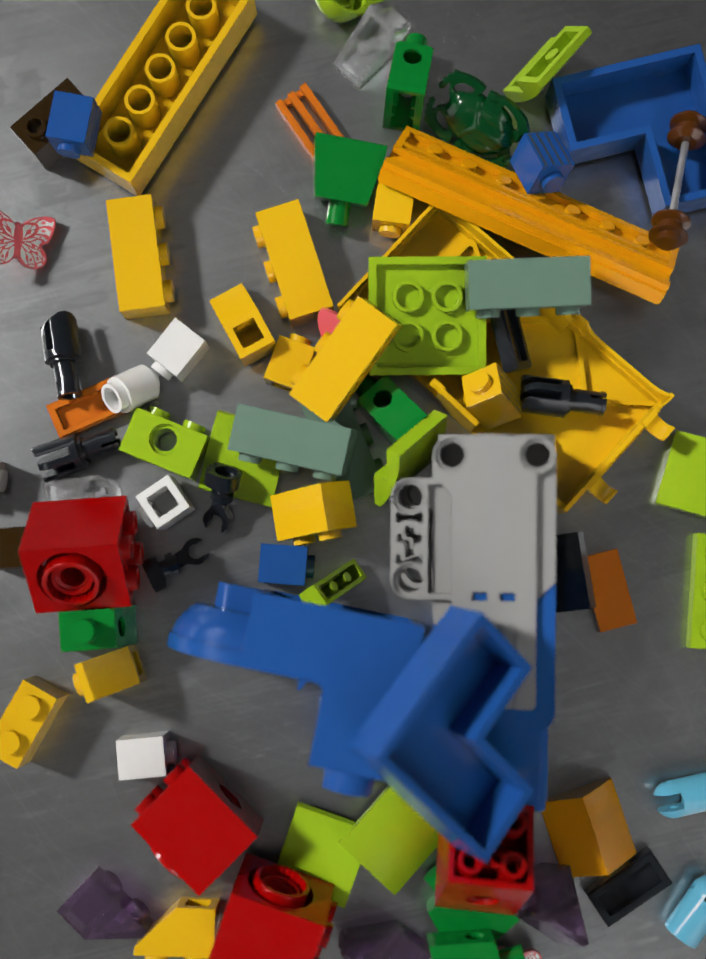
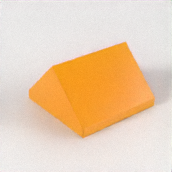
(589, 829)

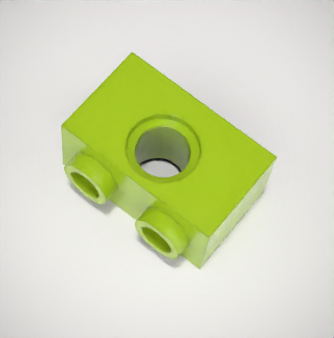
(143, 442)

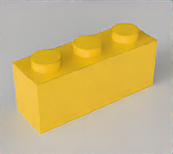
(140, 256)
(292, 262)
(344, 358)

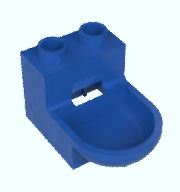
(338, 646)

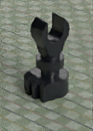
(223, 481)
(157, 570)

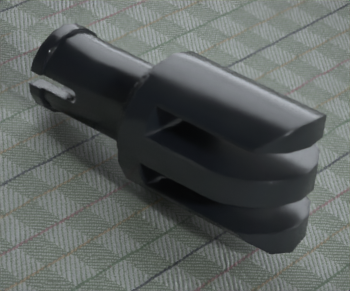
(63, 353)
(558, 397)
(79, 452)

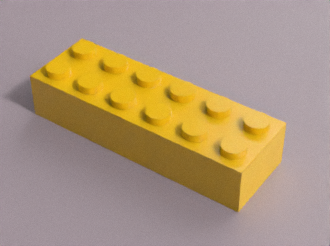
(163, 84)

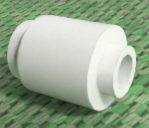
(131, 389)

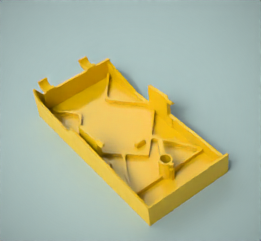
(557, 349)

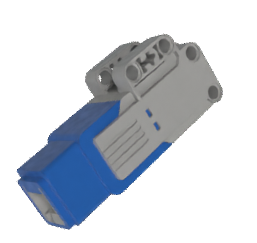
(493, 552)

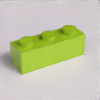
(334, 584)

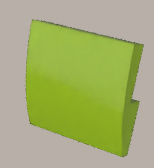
(546, 63)
(409, 455)
(685, 475)
(257, 480)
(391, 840)
(315, 849)

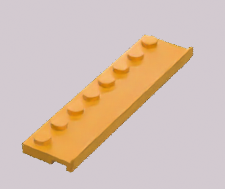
(540, 221)

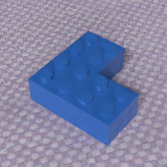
(631, 109)
(433, 730)

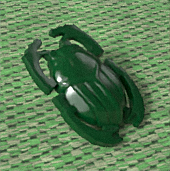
(477, 120)

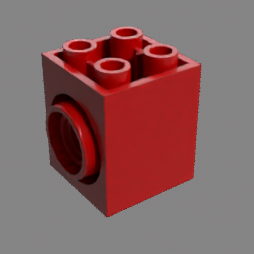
(81, 554)
(196, 823)
(493, 886)
(275, 914)

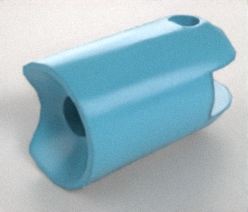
(692, 795)
(689, 916)

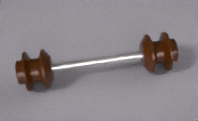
(670, 224)

